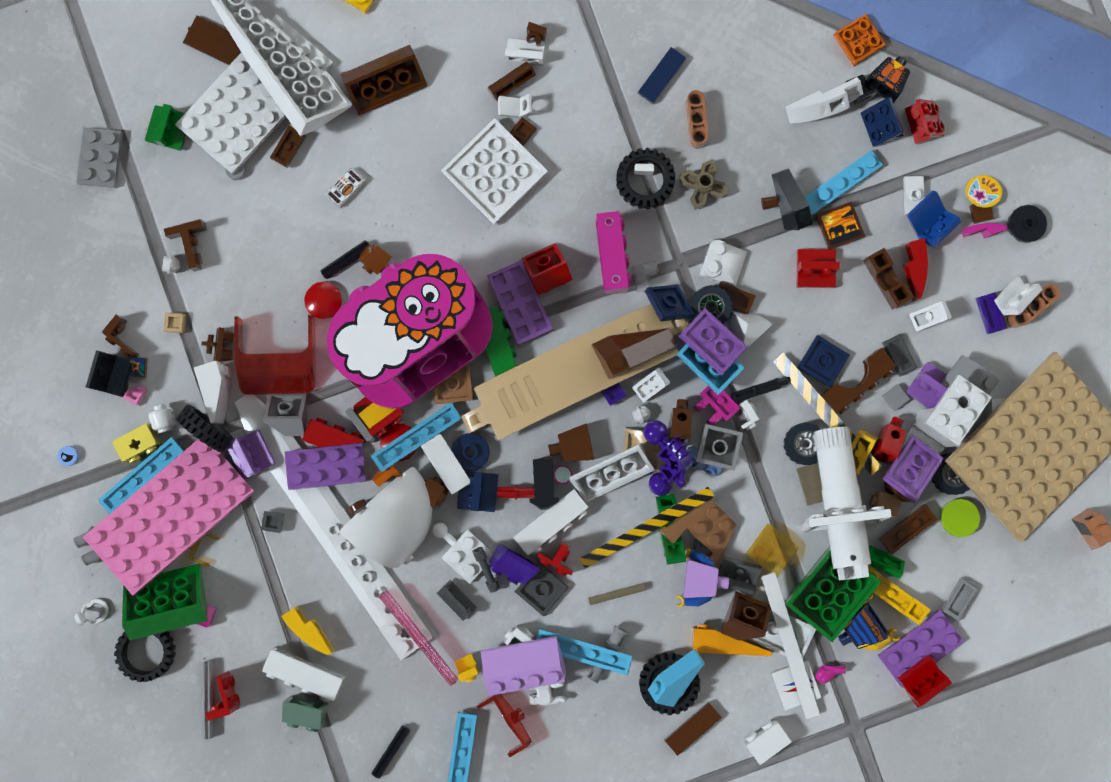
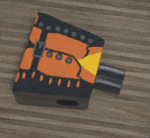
(889, 78)

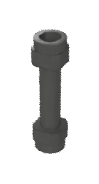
(480, 556)

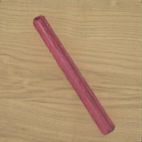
(418, 637)

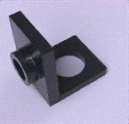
(867, 94)

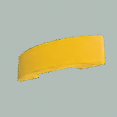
(899, 599)

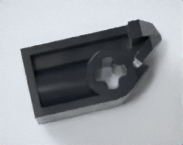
(543, 484)

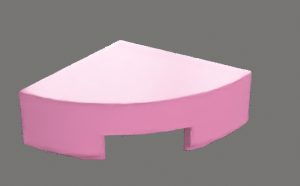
(135, 394)

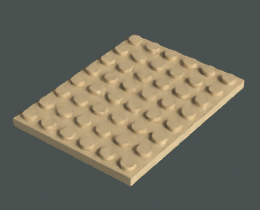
(1035, 447)

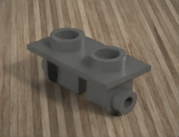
(456, 600)

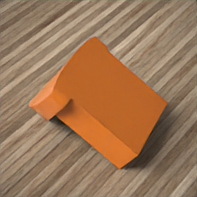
(381, 477)

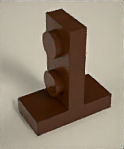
(189, 240)

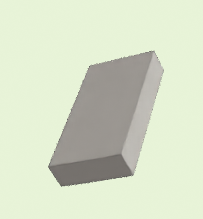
(359, 425)
(959, 599)

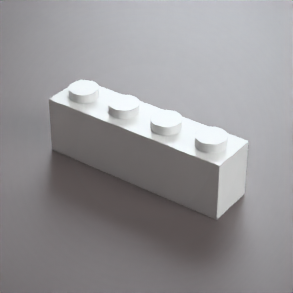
(551, 522)
(303, 674)

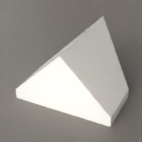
(748, 326)

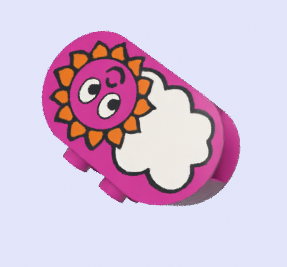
(409, 330)

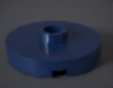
(480, 448)

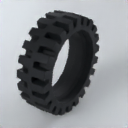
(199, 425)
(141, 676)

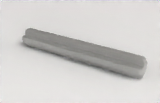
(208, 698)

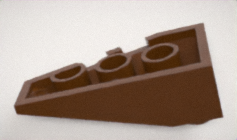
(629, 350)

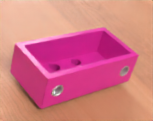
(611, 251)

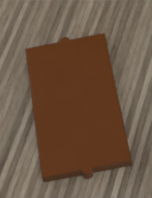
(212, 40)

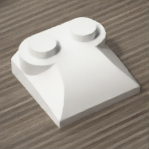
(723, 262)

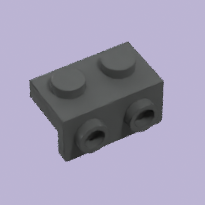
(741, 574)

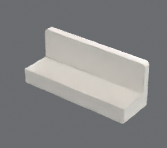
(445, 464)

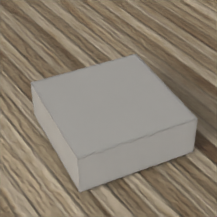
(895, 397)

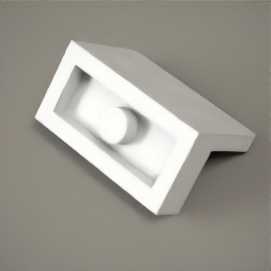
(521, 51)

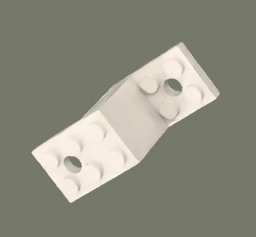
(948, 421)

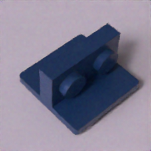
(882, 122)
(480, 493)

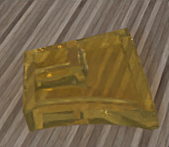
(772, 550)

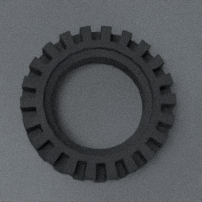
(653, 157)
(648, 672)

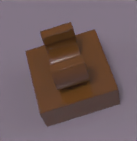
(536, 31)

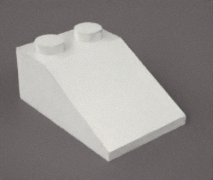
(214, 387)

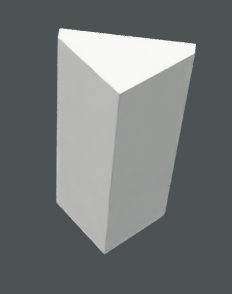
(612, 473)

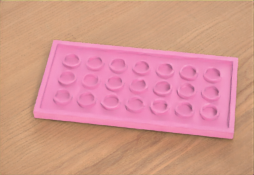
(168, 515)

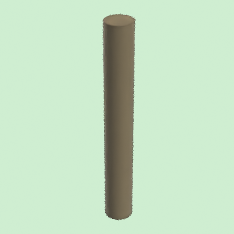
(617, 594)

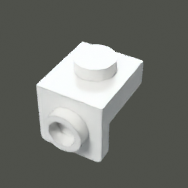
(749, 411)
(523, 635)

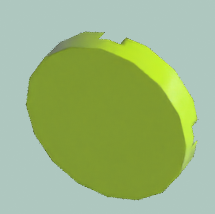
(960, 518)

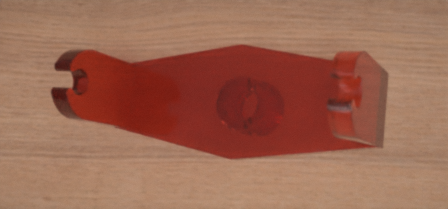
(512, 719)

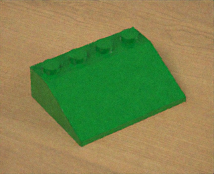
(826, 600)
(166, 603)

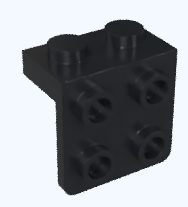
(110, 373)

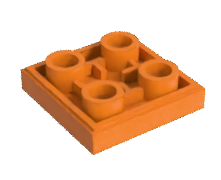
(859, 39)

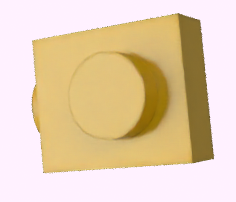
(467, 668)

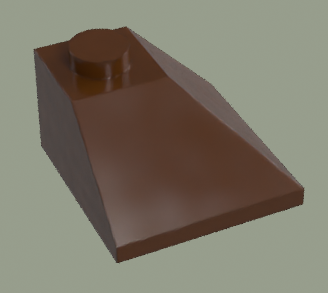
(746, 618)

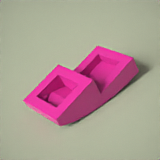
(987, 229)

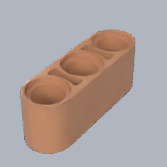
(700, 111)
(1041, 302)

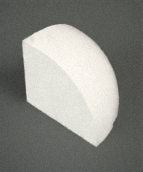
(393, 521)

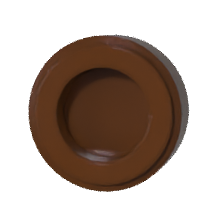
(357, 506)

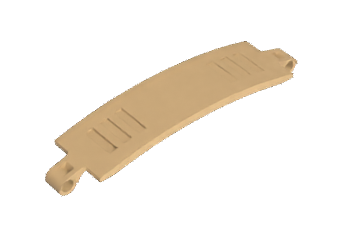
(560, 377)

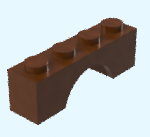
(875, 367)

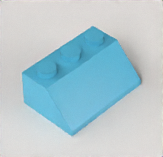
(706, 372)

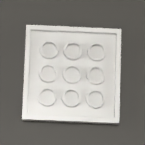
(494, 171)

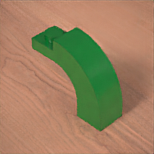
(675, 551)

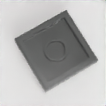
(542, 590)

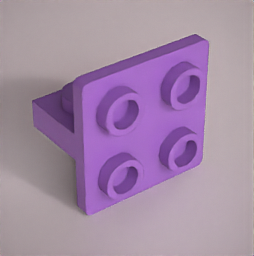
(927, 386)
(250, 454)

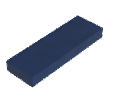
(661, 75)

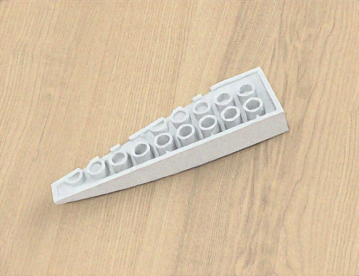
(292, 79)

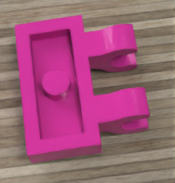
(721, 403)

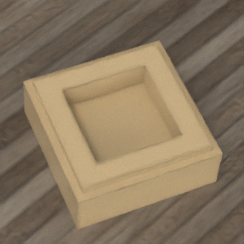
(174, 323)

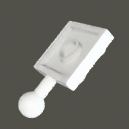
(460, 553)

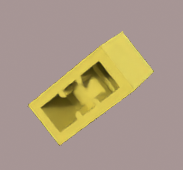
(126, 444)

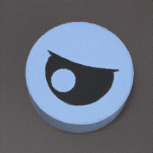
(68, 456)

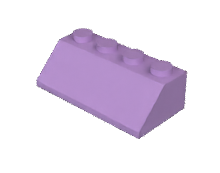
(523, 666)

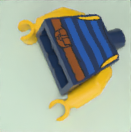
(867, 630)

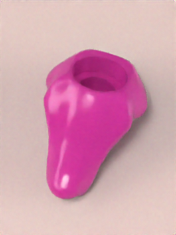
(827, 673)

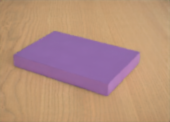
(713, 341)
(913, 469)

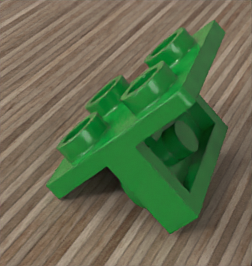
(163, 130)

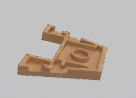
(708, 525)

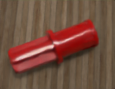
(515, 492)

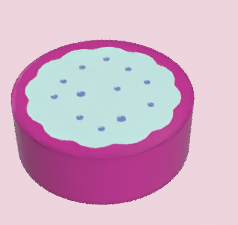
(561, 474)

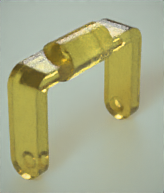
(194, 548)

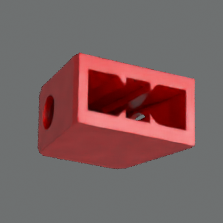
(890, 441)

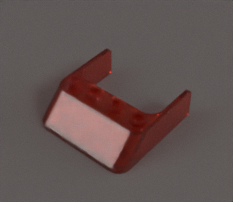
(275, 371)

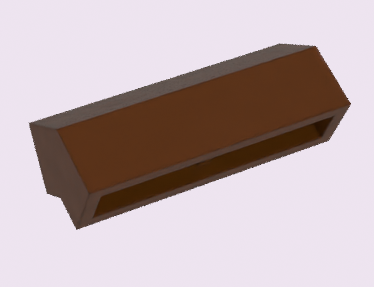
(509, 78)

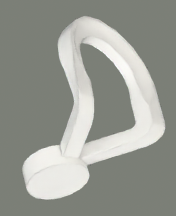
(80, 616)

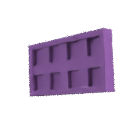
(520, 302)
(325, 466)
(932, 637)

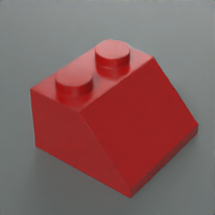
(547, 269)

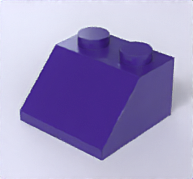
(513, 565)

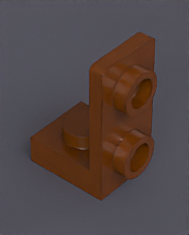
(116, 327)

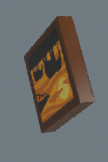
(840, 225)

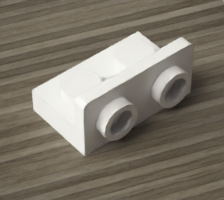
(1017, 297)

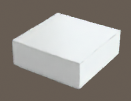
(644, 169)

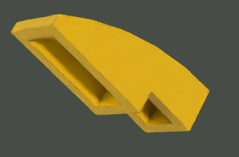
(307, 631)

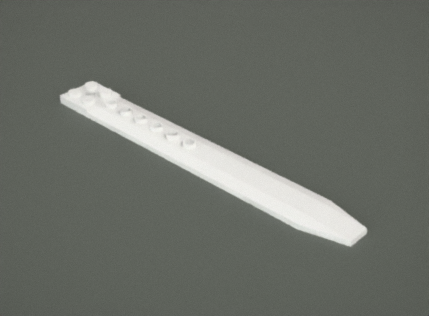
(325, 519)

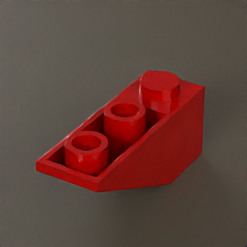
(323, 435)

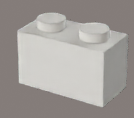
(767, 741)

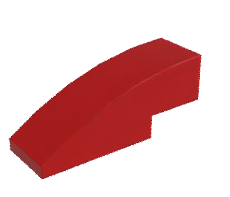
(917, 268)

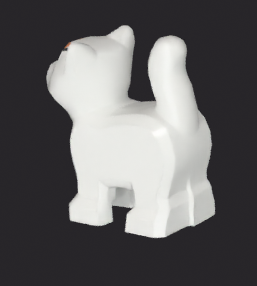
(544, 695)

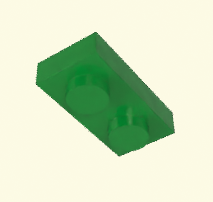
(886, 562)

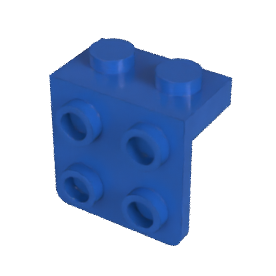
(932, 220)

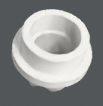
(170, 264)
(641, 414)

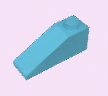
(674, 680)

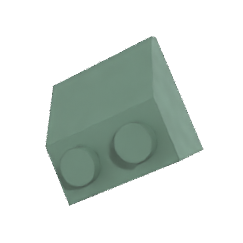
(304, 713)

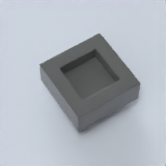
(272, 521)

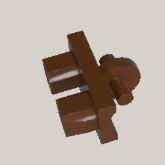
(219, 353)

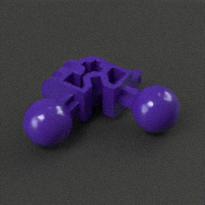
(673, 452)

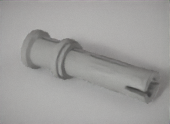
(614, 643)

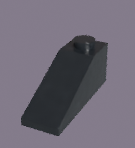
(791, 202)

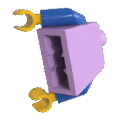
(700, 580)

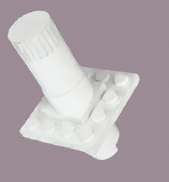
(843, 508)

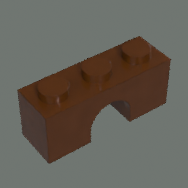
(892, 288)

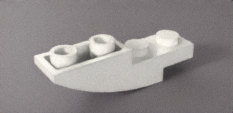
(826, 104)

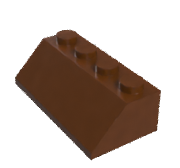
(384, 79)

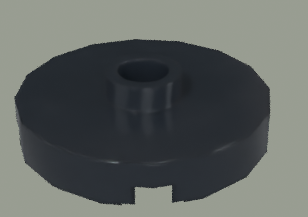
(1018, 227)

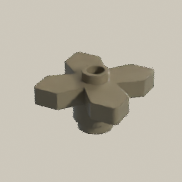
(714, 188)

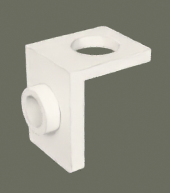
(514, 106)

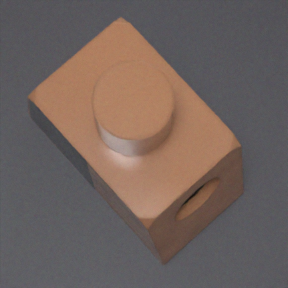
(1094, 530)

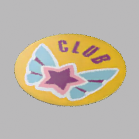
(983, 191)

